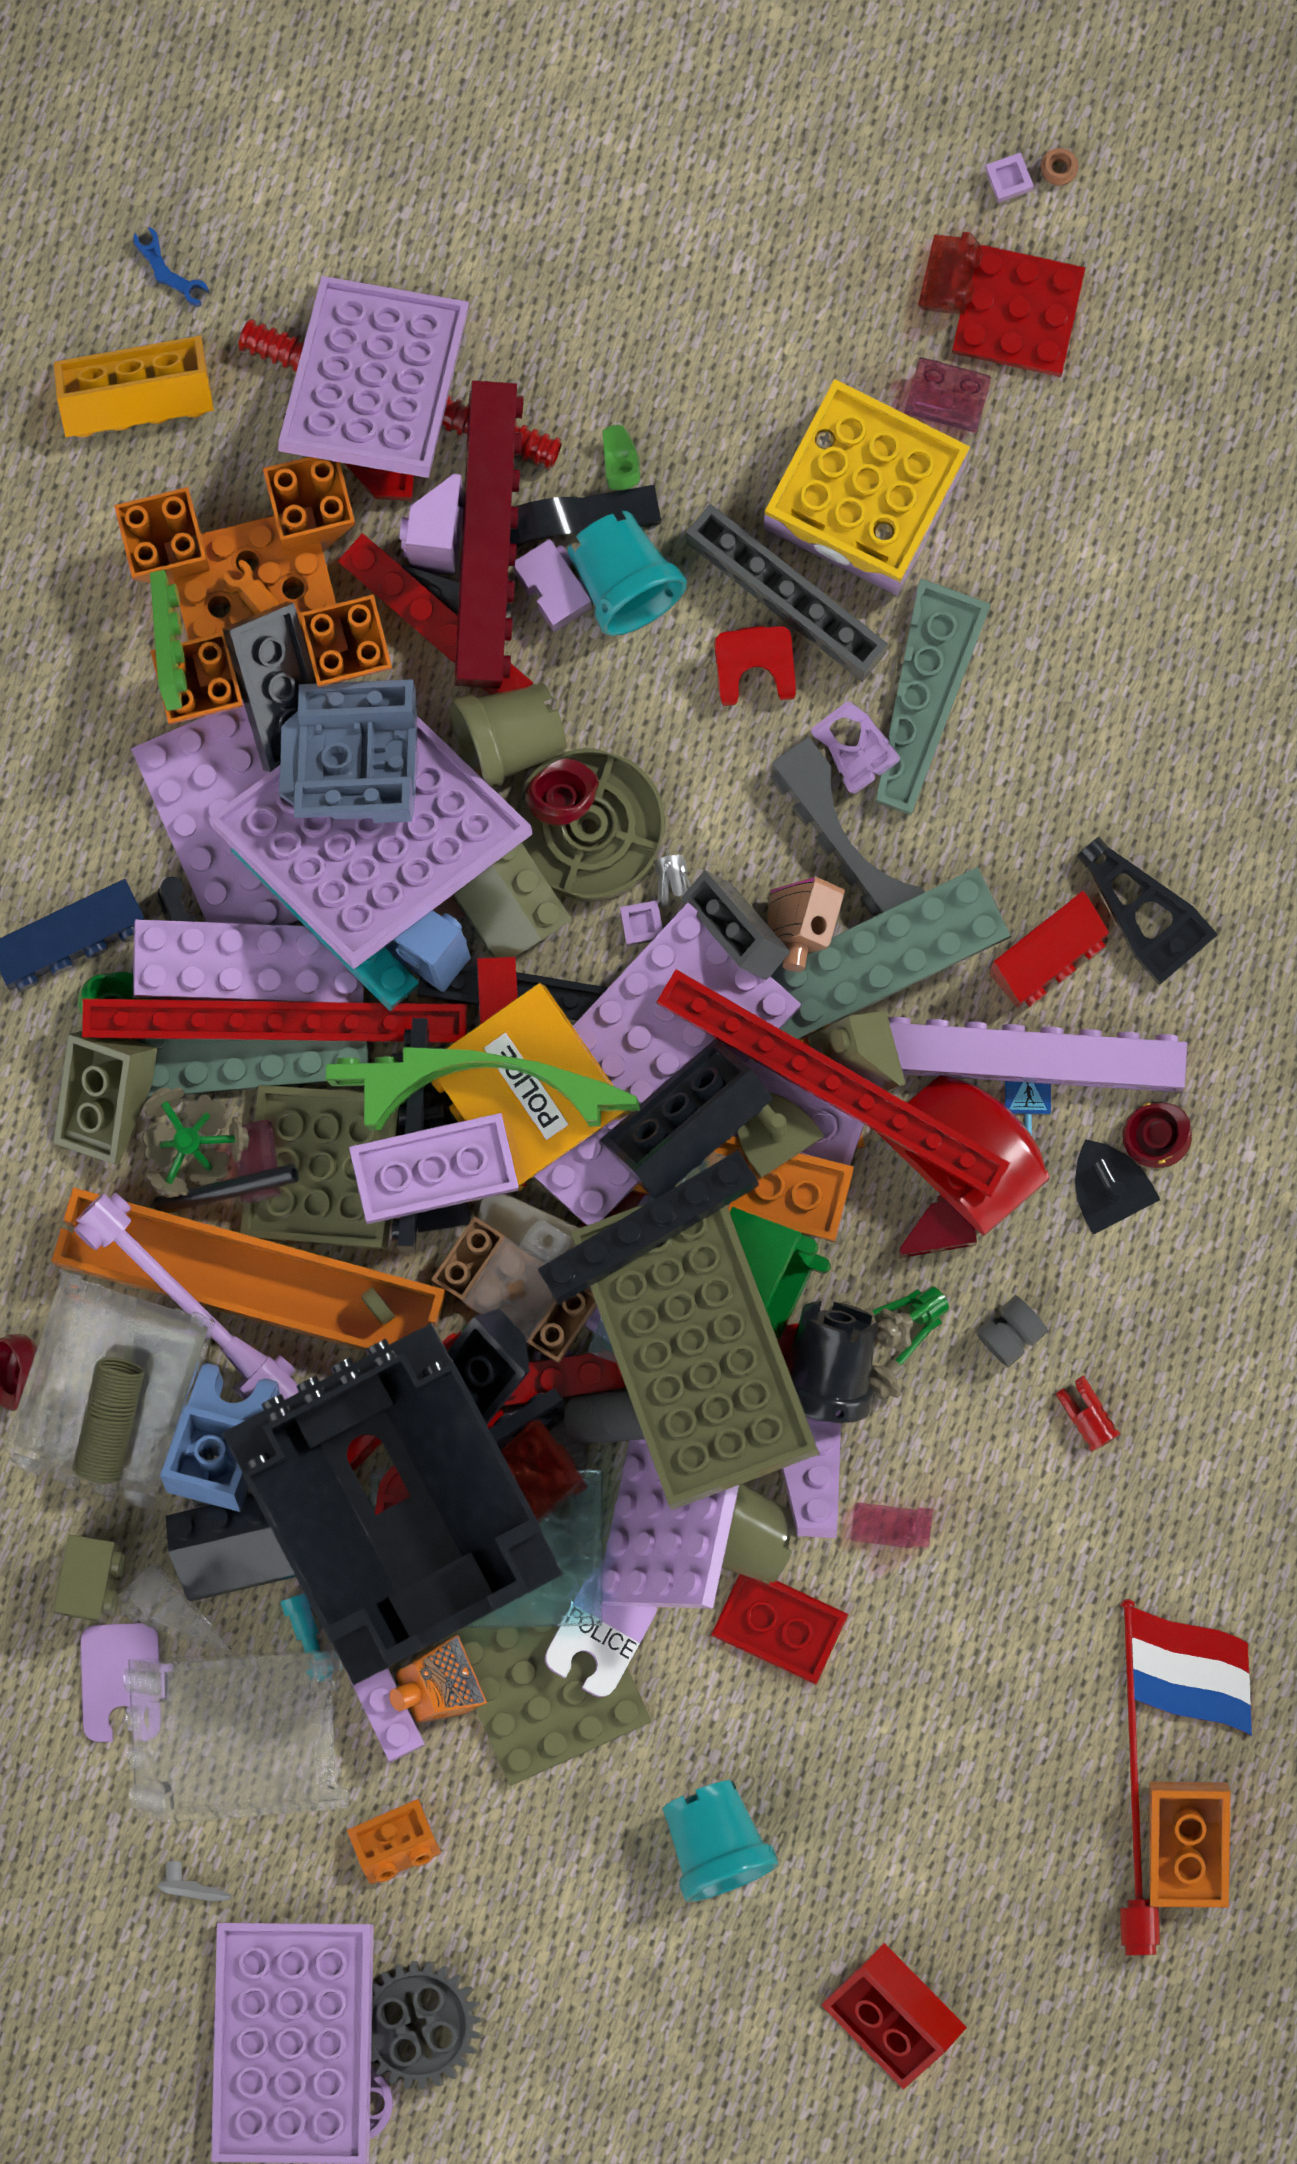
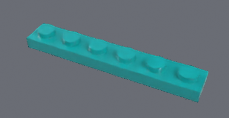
(379, 973)

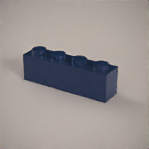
(68, 935)

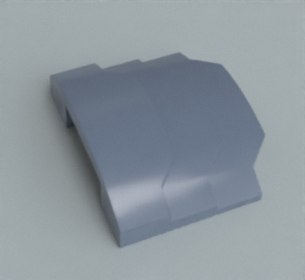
(352, 751)

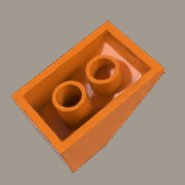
(1189, 1844)

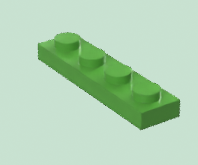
(168, 649)

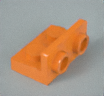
(394, 1842)

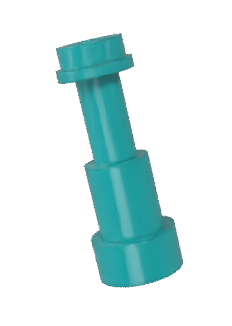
(302, 1620)

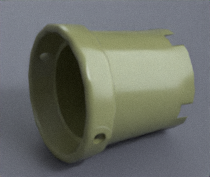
(507, 732)
(758, 1537)

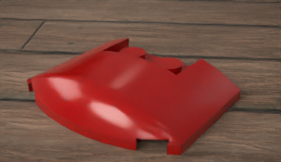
(991, 1126)

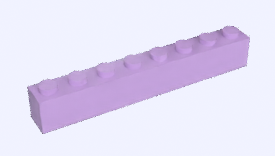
(1040, 1056)

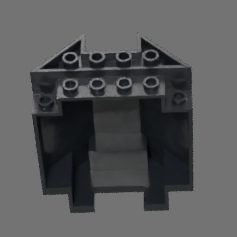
(422, 1565)

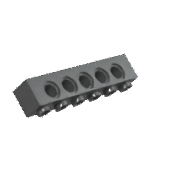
(786, 592)

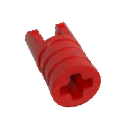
(1091, 1422)

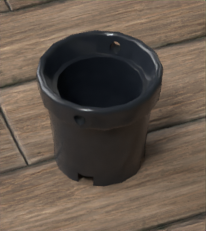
(833, 1362)

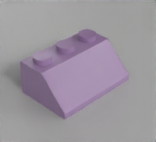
(434, 528)

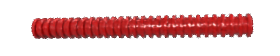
(288, 352)

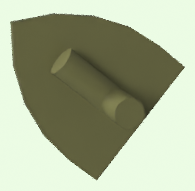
(777, 1135)

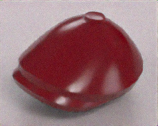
(562, 792)
(16, 1359)

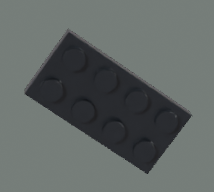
(269, 666)

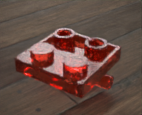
(542, 1469)

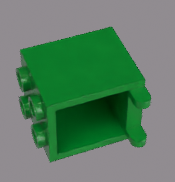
(779, 1263)

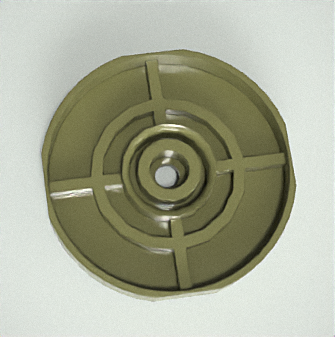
(622, 846)

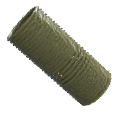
(104, 1427)

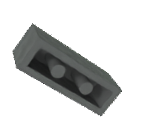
(736, 925)

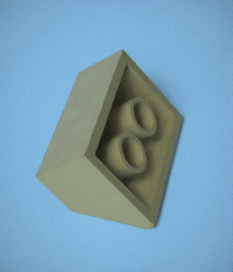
(511, 905)

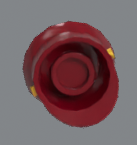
(1157, 1134)

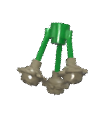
(894, 1333)

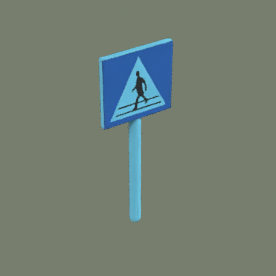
(1028, 1099)

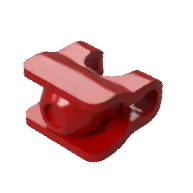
(750, 648)

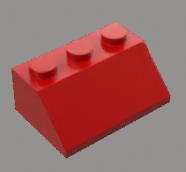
(1050, 951)
(894, 2016)

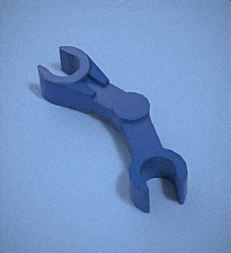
(163, 274)

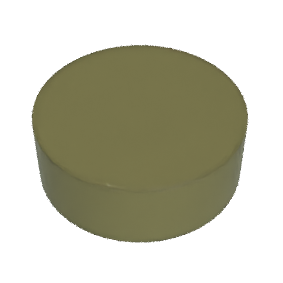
(377, 1306)

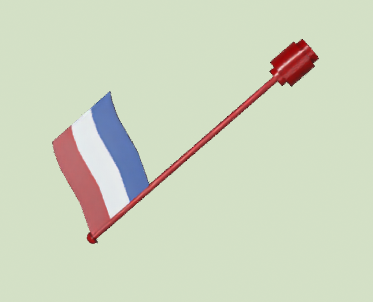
(1188, 1675)

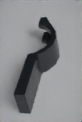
(573, 514)

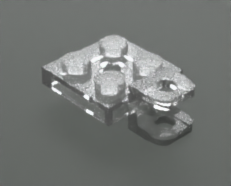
(520, 1262)

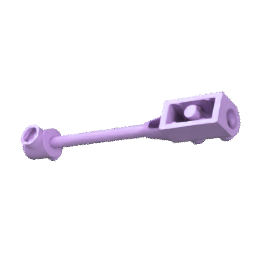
(105, 1222)

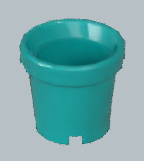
(625, 575)
(716, 1842)

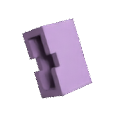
(559, 592)

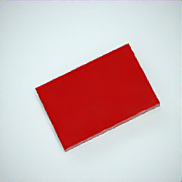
(780, 1626)

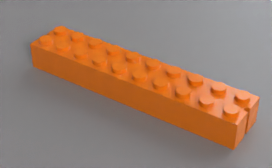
(254, 1277)

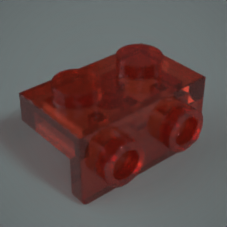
(950, 273)

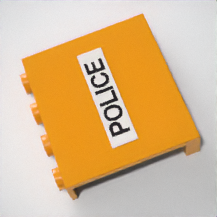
(536, 1117)

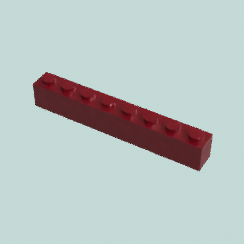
(486, 534)

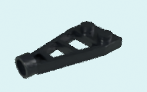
(1177, 943)

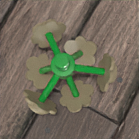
(166, 1143)

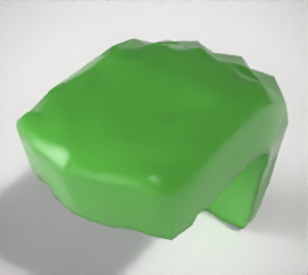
(621, 458)

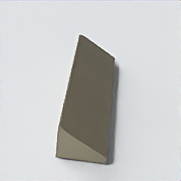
(516, 1218)

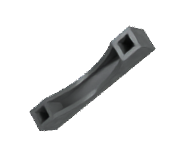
(807, 779)

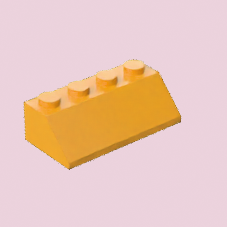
(133, 387)

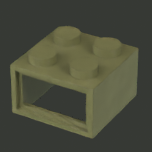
(89, 1579)

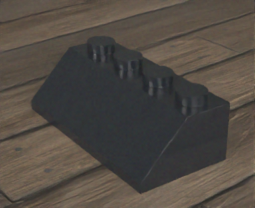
(687, 1119)
(491, 1360)
(224, 1550)

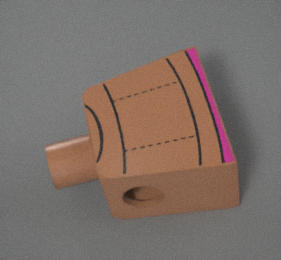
(804, 918)

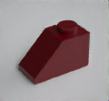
(938, 1230)

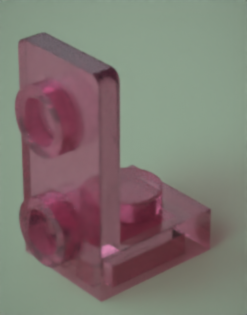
(892, 1526)

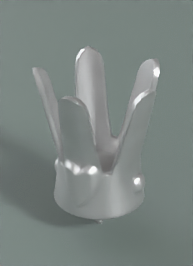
(672, 869)

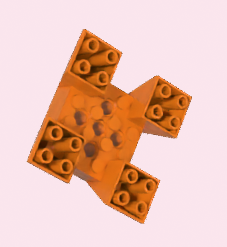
(308, 517)

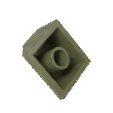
(863, 1046)

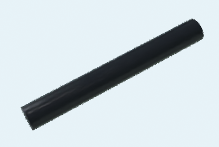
(229, 1188)

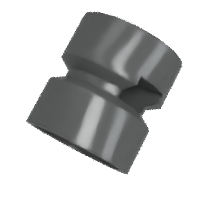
(1011, 1331)

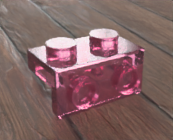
(947, 394)

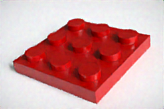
(1020, 311)

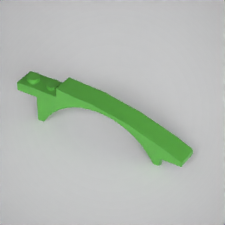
(391, 1083)

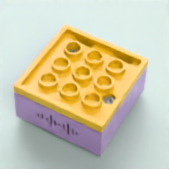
(866, 487)

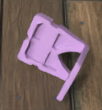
(858, 762)

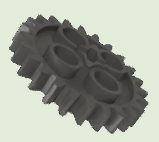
(452, 2012)

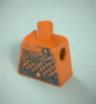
(438, 1684)

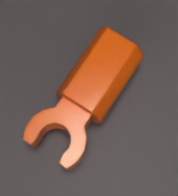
(252, 592)

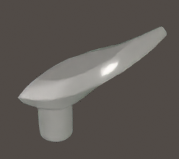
(189, 1889)

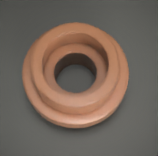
(1059, 155)

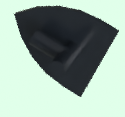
(1110, 1186)

